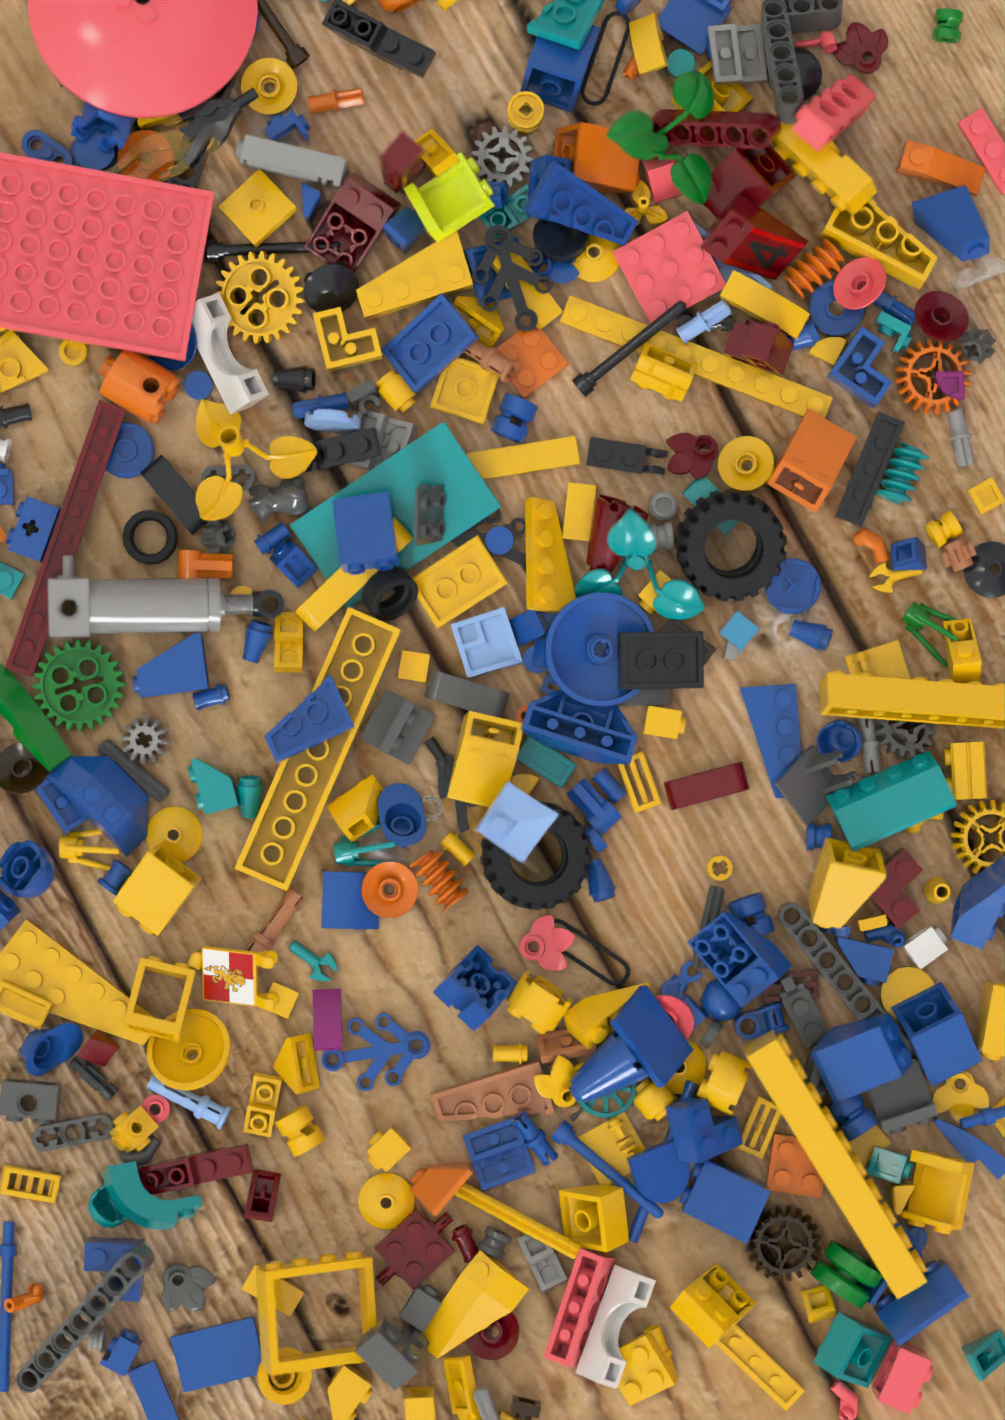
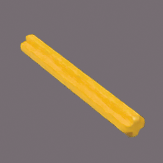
(518, 1220)

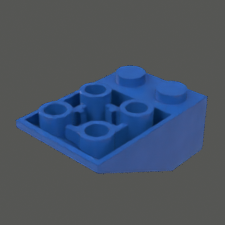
(979, 906)
(739, 957)

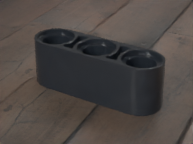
(174, 493)

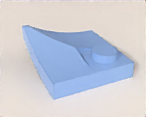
(486, 643)
(515, 822)

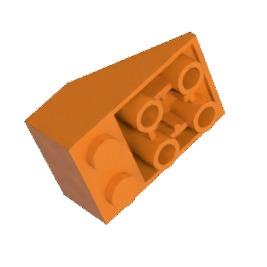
(811, 460)

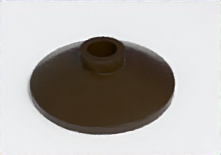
(13, 762)

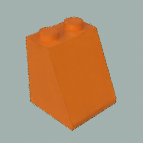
(597, 158)

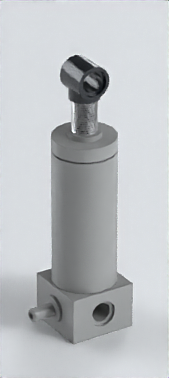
(146, 604)

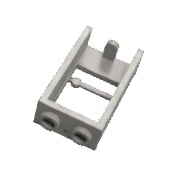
(291, 161)

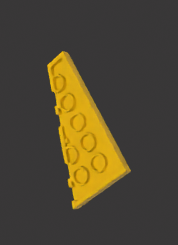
(55, 974)

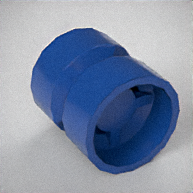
(518, 409)
(750, 906)
(853, 1116)

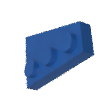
(311, 723)

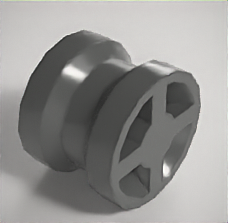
(494, 1242)

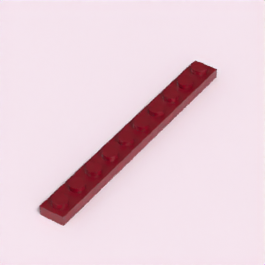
(66, 533)

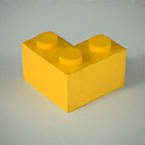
(344, 349)

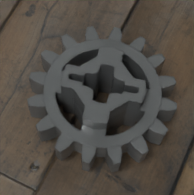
(906, 739)

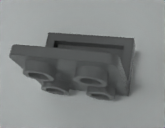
(903, 1101)

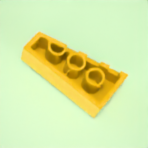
(830, 174)

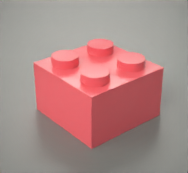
(902, 1376)

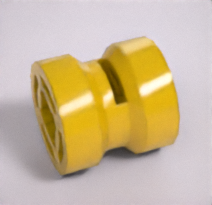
(943, 529)

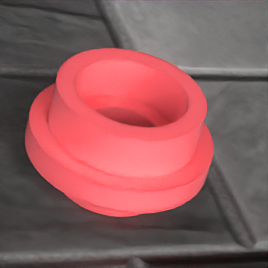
(162, 1102)

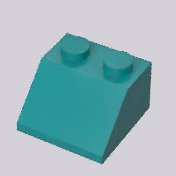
(852, 1350)

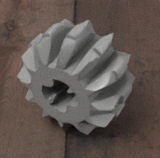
(148, 730)

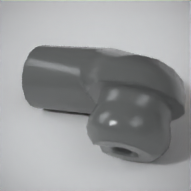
(143, 1156)

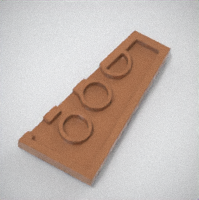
(493, 1095)

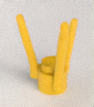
(72, 847)

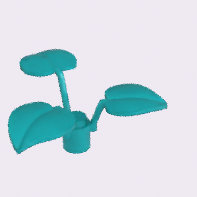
(636, 541)

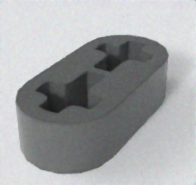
(235, 469)

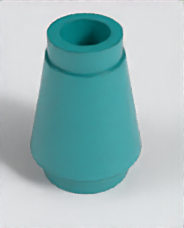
(249, 795)

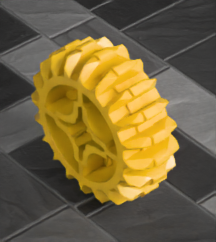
(979, 847)

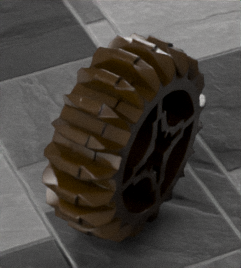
(771, 1239)

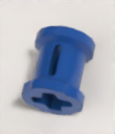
(115, 877)

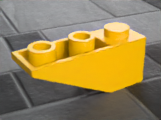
(592, 1016)

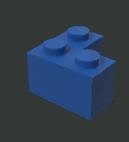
(854, 371)
(698, 1133)
(104, 1253)

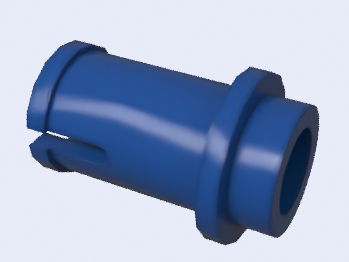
(272, 538)
(211, 697)
(609, 785)

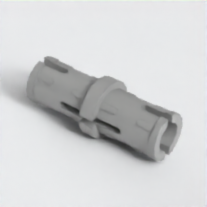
(870, 745)

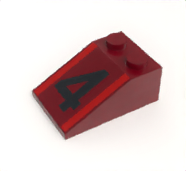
(752, 239)

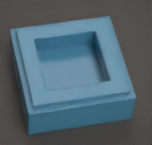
(739, 630)

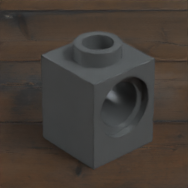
(421, 1306)

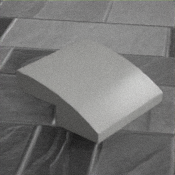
(737, 54)
(392, 436)

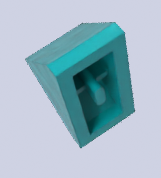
(985, 1354)

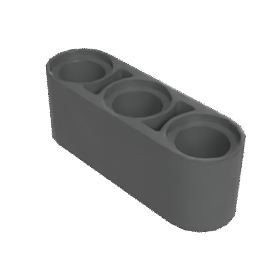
(466, 694)

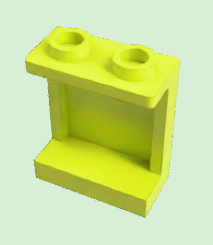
(451, 198)

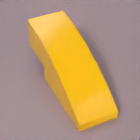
(764, 304)

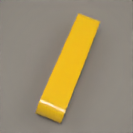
(341, 587)

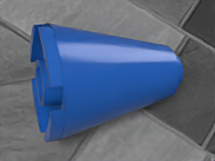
(607, 1071)

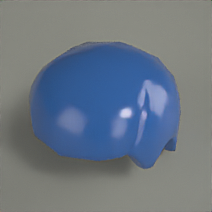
(840, 736)
(718, 1002)

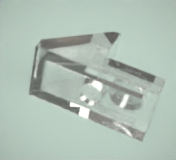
(986, 268)

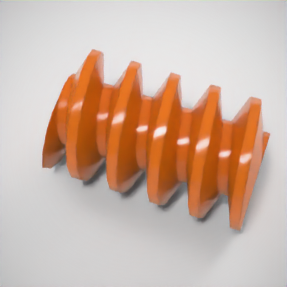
(813, 268)
(439, 878)

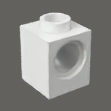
(925, 946)

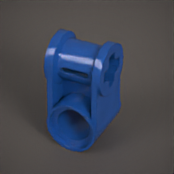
(762, 1021)

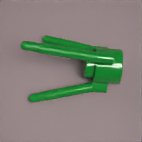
(917, 617)

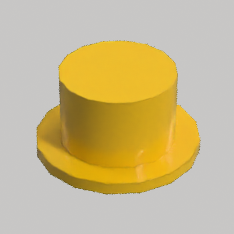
(285, 1387)

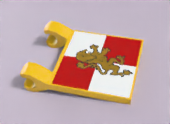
(233, 976)

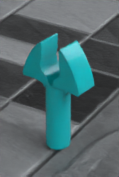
(314, 961)

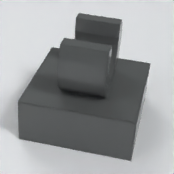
(363, 395)

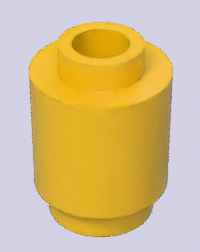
(396, 391)

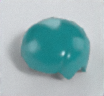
(103, 1210)

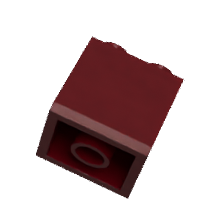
(753, 173)

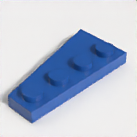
(775, 726)

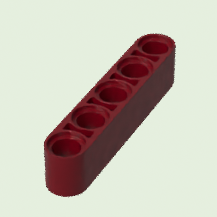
(724, 126)

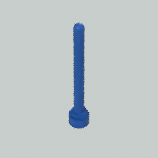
(565, 1135)

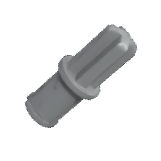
(960, 438)

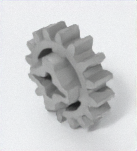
(516, 158)

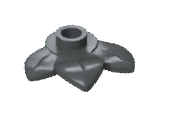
(187, 1291)

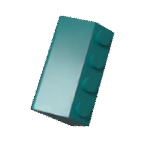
(891, 801)

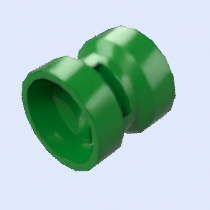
(947, 25)

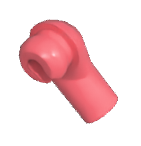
(848, 1400)

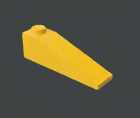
(474, 1302)

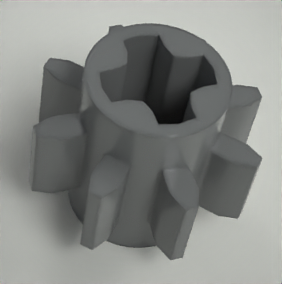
(977, 345)
(218, 536)

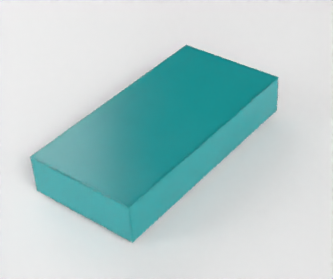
(546, 761)

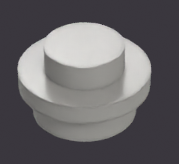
(663, 506)

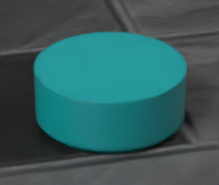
(680, 62)

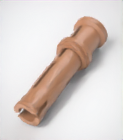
(492, 360)
(264, 939)

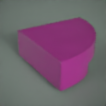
(951, 383)

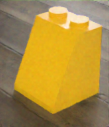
(843, 882)
(156, 890)
(991, 1021)

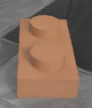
(561, 1044)

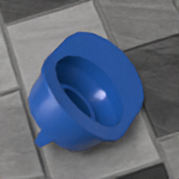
(401, 814)
(50, 1048)

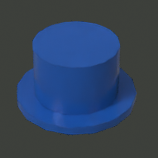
(89, 156)

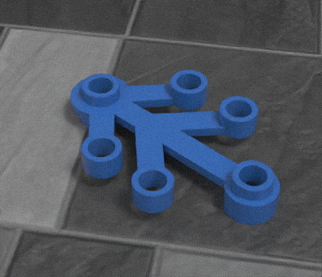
(380, 1051)

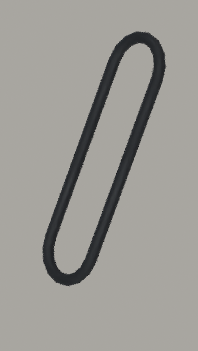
(594, 103)
(617, 983)

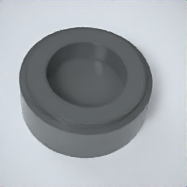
(710, 1034)

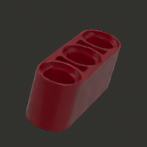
(706, 785)

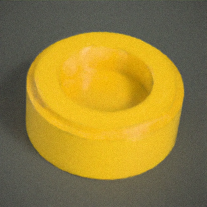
(73, 352)

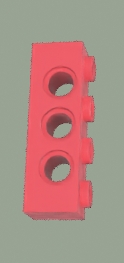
(833, 111)
(579, 1306)

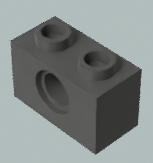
(46, 1093)

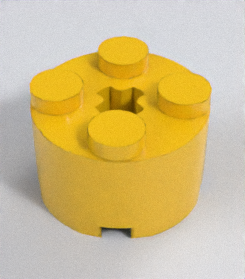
(538, 1002)
(725, 1081)

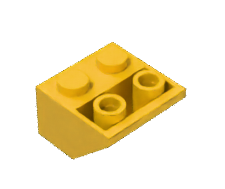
(712, 1305)

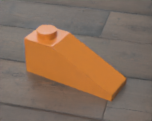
(939, 167)

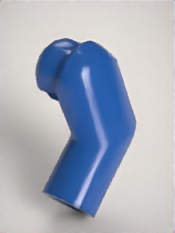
(888, 933)

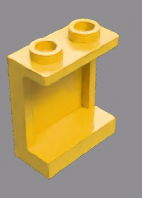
(939, 1191)

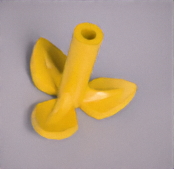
(654, 214)

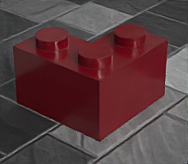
(760, 345)
(889, 895)

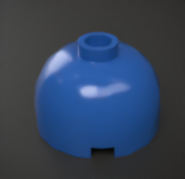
(26, 869)

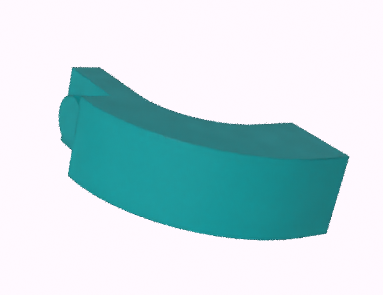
(141, 1207)

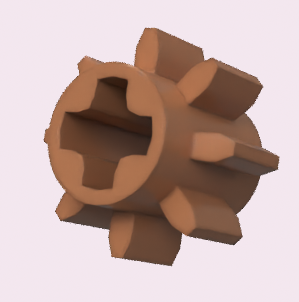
(958, 555)

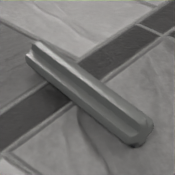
(134, 771)
(711, 912)

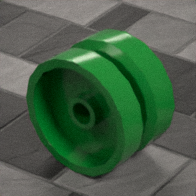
(845, 1275)

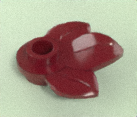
(861, 44)
(688, 457)

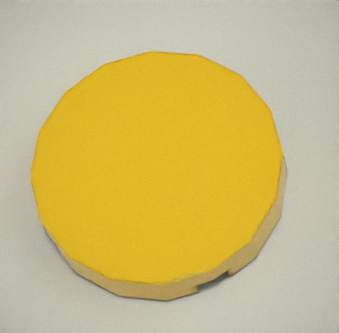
(901, 985)

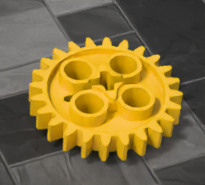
(276, 317)

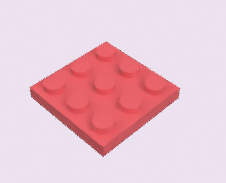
(669, 267)

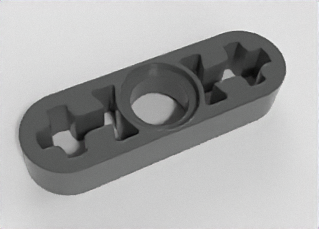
(51, 1129)

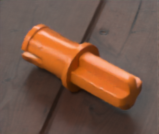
(335, 100)

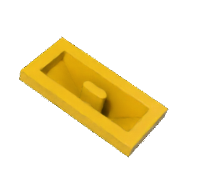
(485, 324)
(297, 1064)

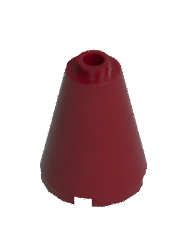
(605, 515)

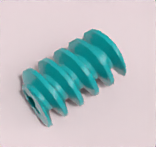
(902, 473)

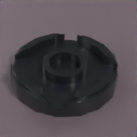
(559, 241)

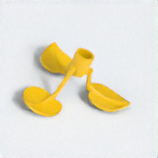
(217, 427)

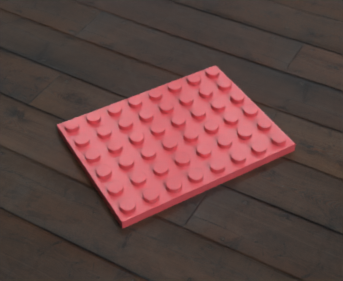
(100, 256)

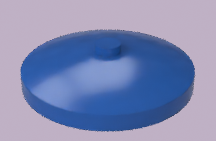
(584, 646)

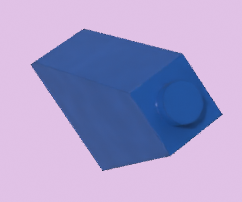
(953, 223)
(175, 670)

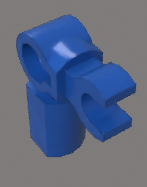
(677, 985)

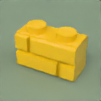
(663, 372)
(966, 769)

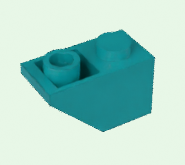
(214, 786)

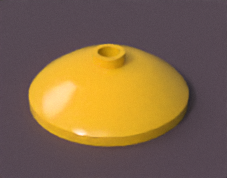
(200, 1035)

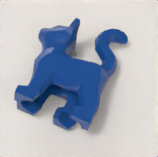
(115, 126)

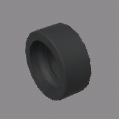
(133, 523)
(398, 603)

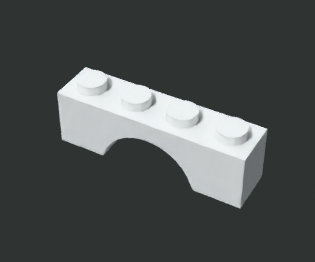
(236, 384)
(601, 1355)

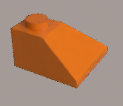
(439, 1183)

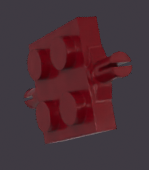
(414, 1249)

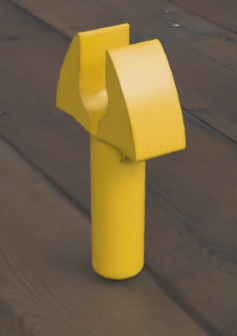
(893, 576)

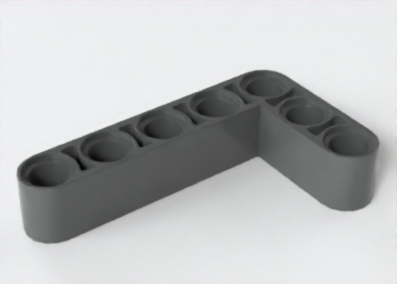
(778, 23)

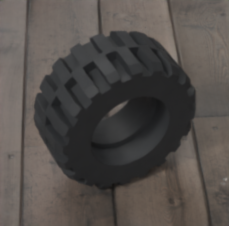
(747, 578)
(552, 890)

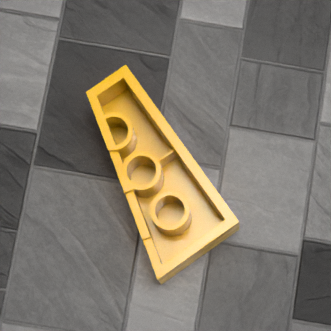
(880, 237)
(417, 280)

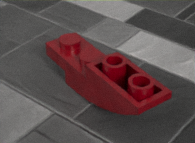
(196, 1169)

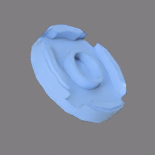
(332, 421)

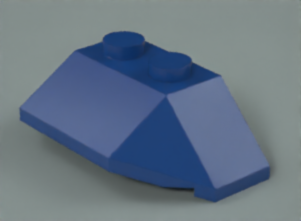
(580, 729)
(105, 798)

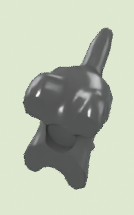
(287, 498)

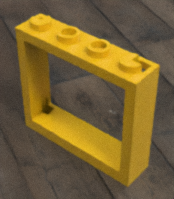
(267, 1314)

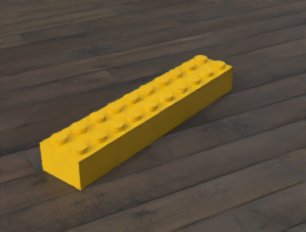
(307, 779)
(839, 1170)

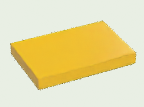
(458, 581)

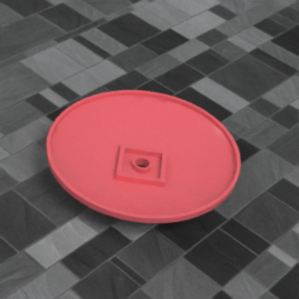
(143, 56)

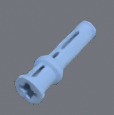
(201, 1106)

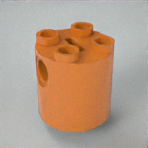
(129, 380)

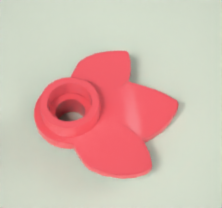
(551, 944)

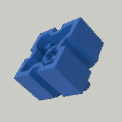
(475, 988)

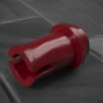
(465, 1242)

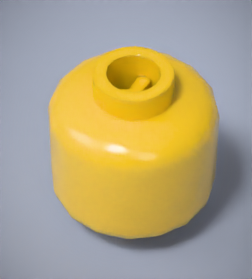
(652, 1100)

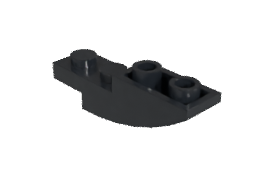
(378, 39)

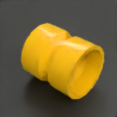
(525, 112)
(300, 1130)

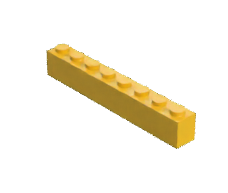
(912, 699)

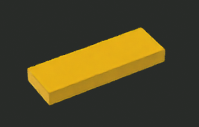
(541, 304)

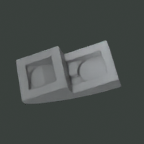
(543, 1263)

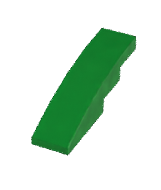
(30, 723)

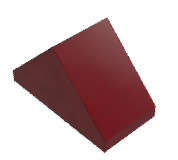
(262, 1195)

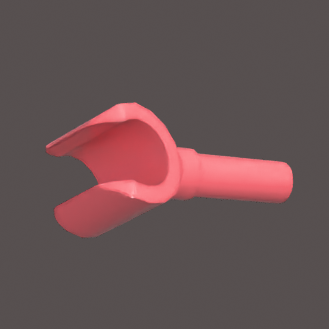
(825, 40)

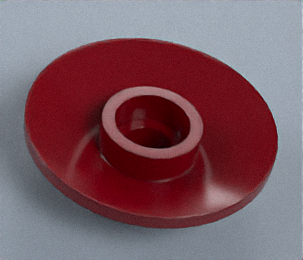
(947, 310)
(497, 1347)

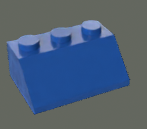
(923, 1305)

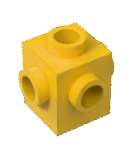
(132, 1130)

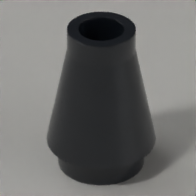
(295, 378)

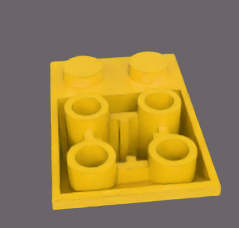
(484, 758)

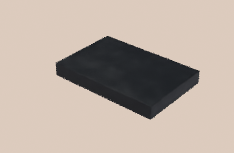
(660, 660)

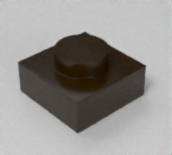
(525, 1408)

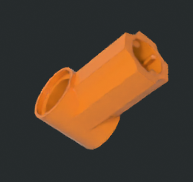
(204, 565)

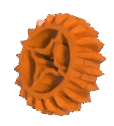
(918, 374)

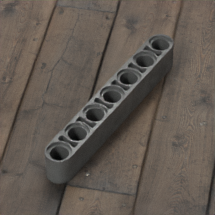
(837, 967)
(94, 1311)

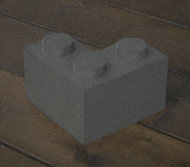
(392, 1352)

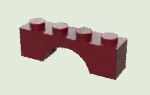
(402, 163)

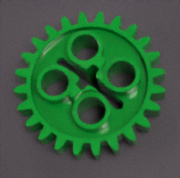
(72, 660)

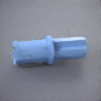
(704, 321)

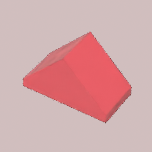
(660, 179)

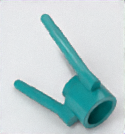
(348, 852)

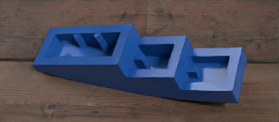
(971, 1147)

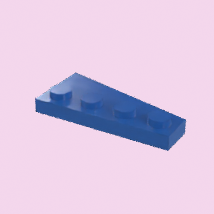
(575, 204)

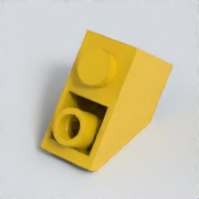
(962, 655)
(358, 808)
(347, 1390)

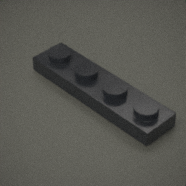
(869, 469)

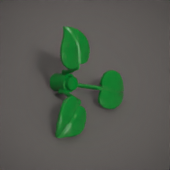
(635, 136)

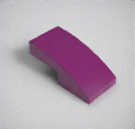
(327, 1019)

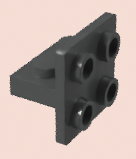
(397, 727)

